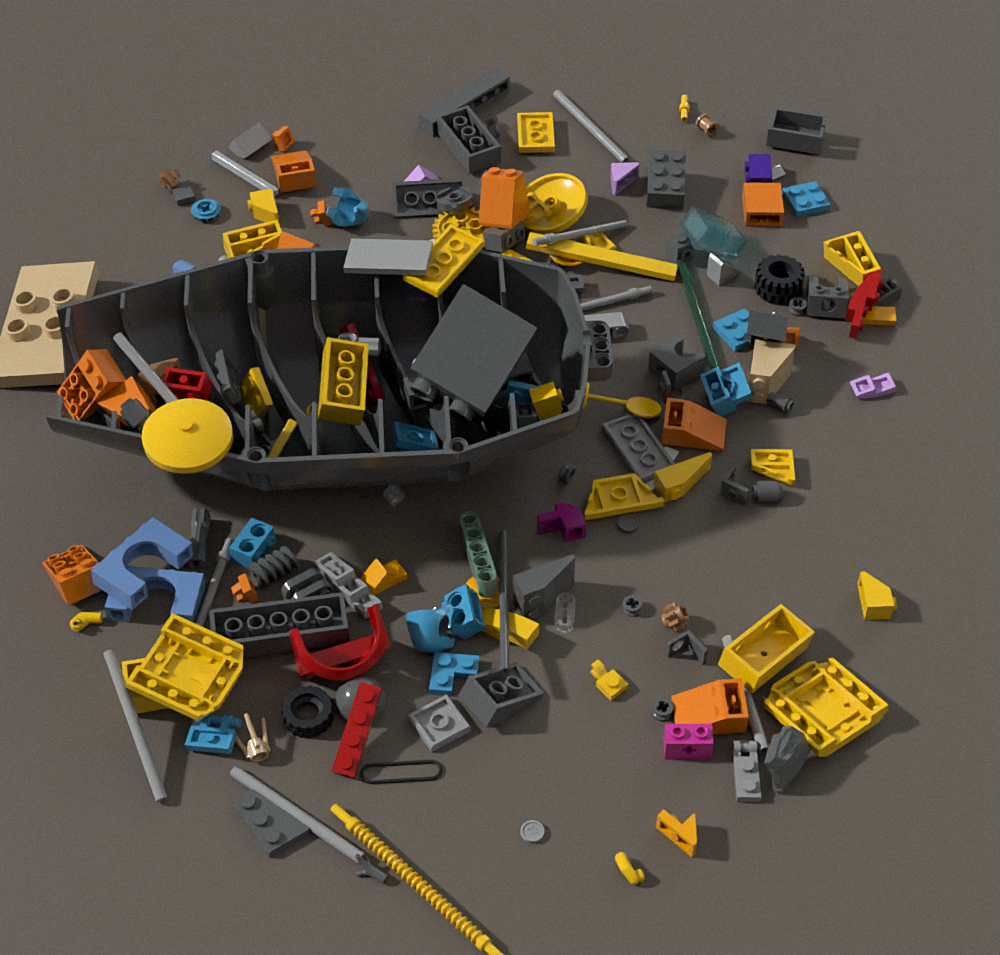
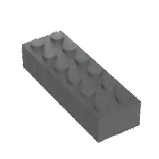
(265, 626)

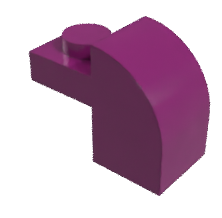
(564, 518)

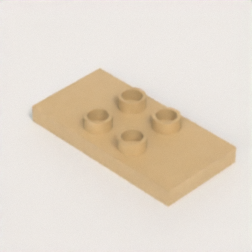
(31, 332)

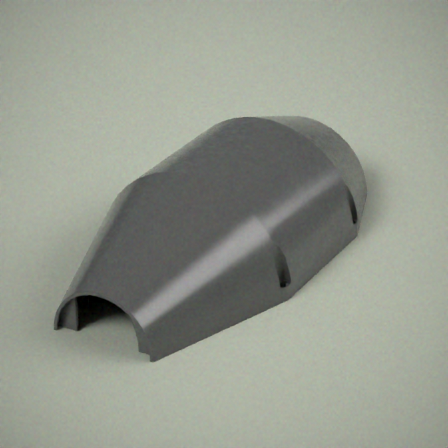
(276, 315)

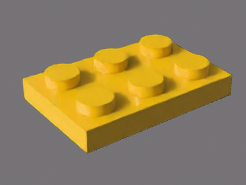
(535, 132)

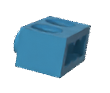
(252, 543)
(465, 612)

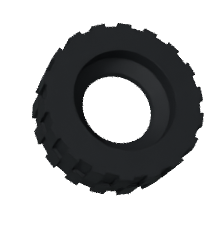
(311, 727)

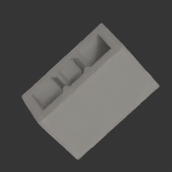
(250, 141)

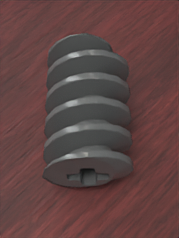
(272, 565)

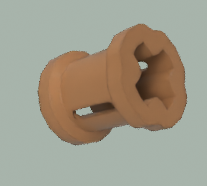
(704, 122)

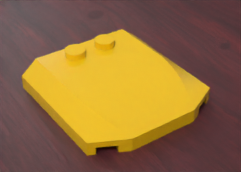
(188, 669)
(825, 705)

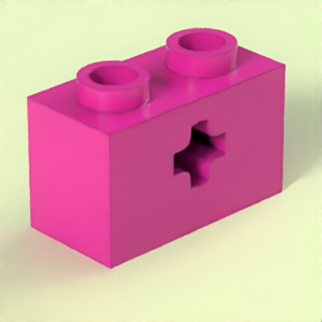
(688, 741)

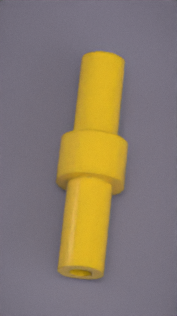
(684, 108)

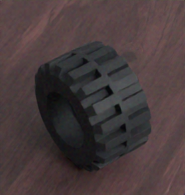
(779, 279)

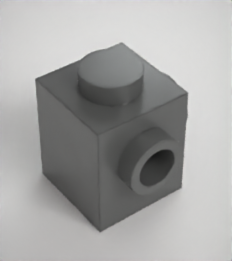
(679, 247)

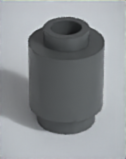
(135, 413)
(767, 491)

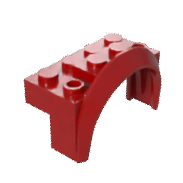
(360, 653)

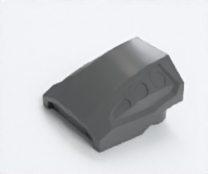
(786, 756)

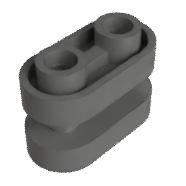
(306, 585)

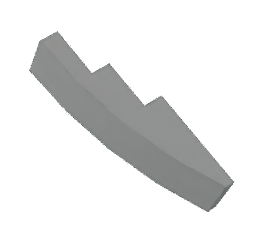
(344, 580)

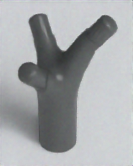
(370, 870)

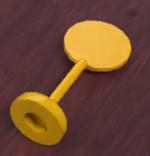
(638, 406)

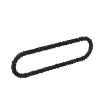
(401, 779)

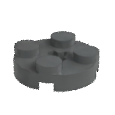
(455, 200)

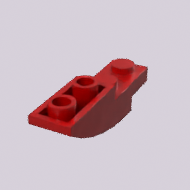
(863, 301)

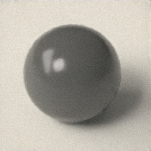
(346, 694)

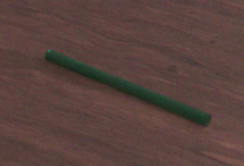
(697, 314)

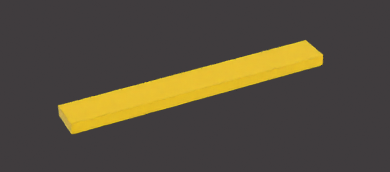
(606, 258)

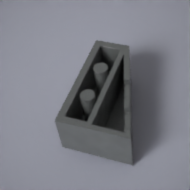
(766, 327)

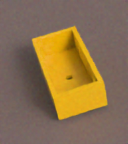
(776, 635)

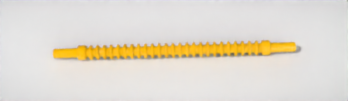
(354, 825)

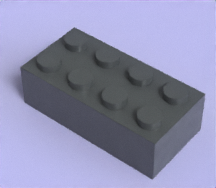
(468, 139)

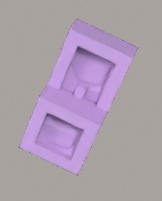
(875, 387)

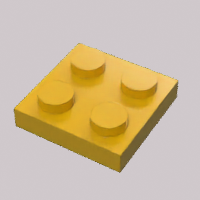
(255, 392)

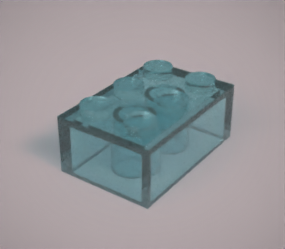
(712, 233)

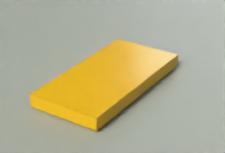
(449, 256)

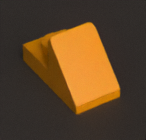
(383, 577)
(682, 835)

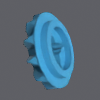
(203, 205)

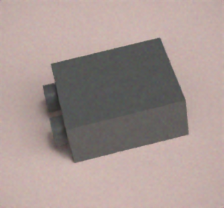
(470, 355)

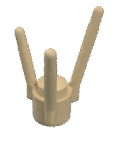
(257, 749)

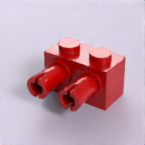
(188, 383)

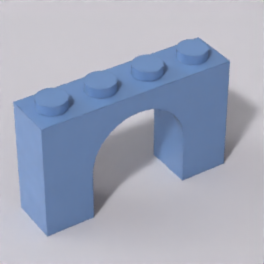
(150, 539)
(186, 587)

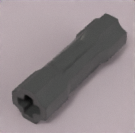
(199, 532)

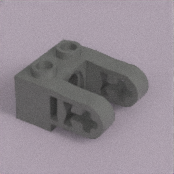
(817, 294)

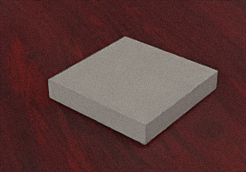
(439, 723)

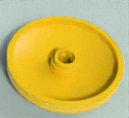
(564, 197)
(187, 435)

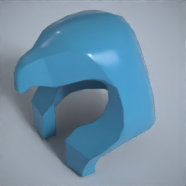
(350, 209)
(424, 629)

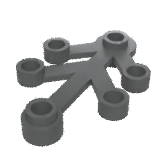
(259, 431)

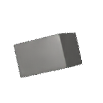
(721, 270)

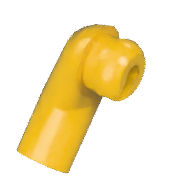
(83, 619)
(626, 868)

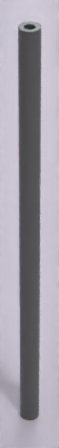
(504, 608)

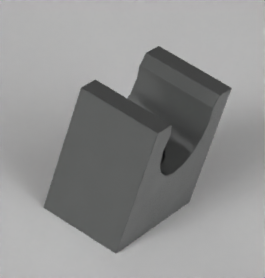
(679, 369)

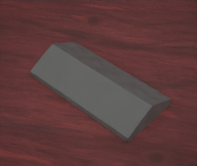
(420, 197)

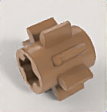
(169, 178)
(675, 616)

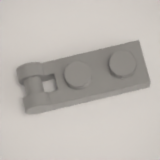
(746, 772)

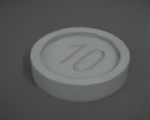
(532, 831)

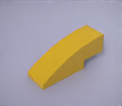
(521, 629)

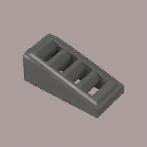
(892, 289)

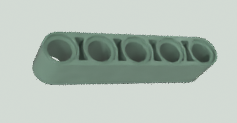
(478, 554)

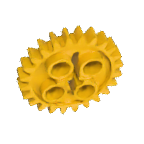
(466, 220)

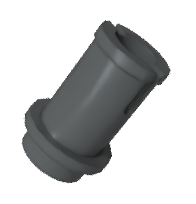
(781, 402)

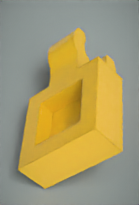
(609, 683)

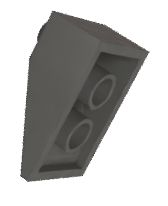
(538, 588)
(499, 696)

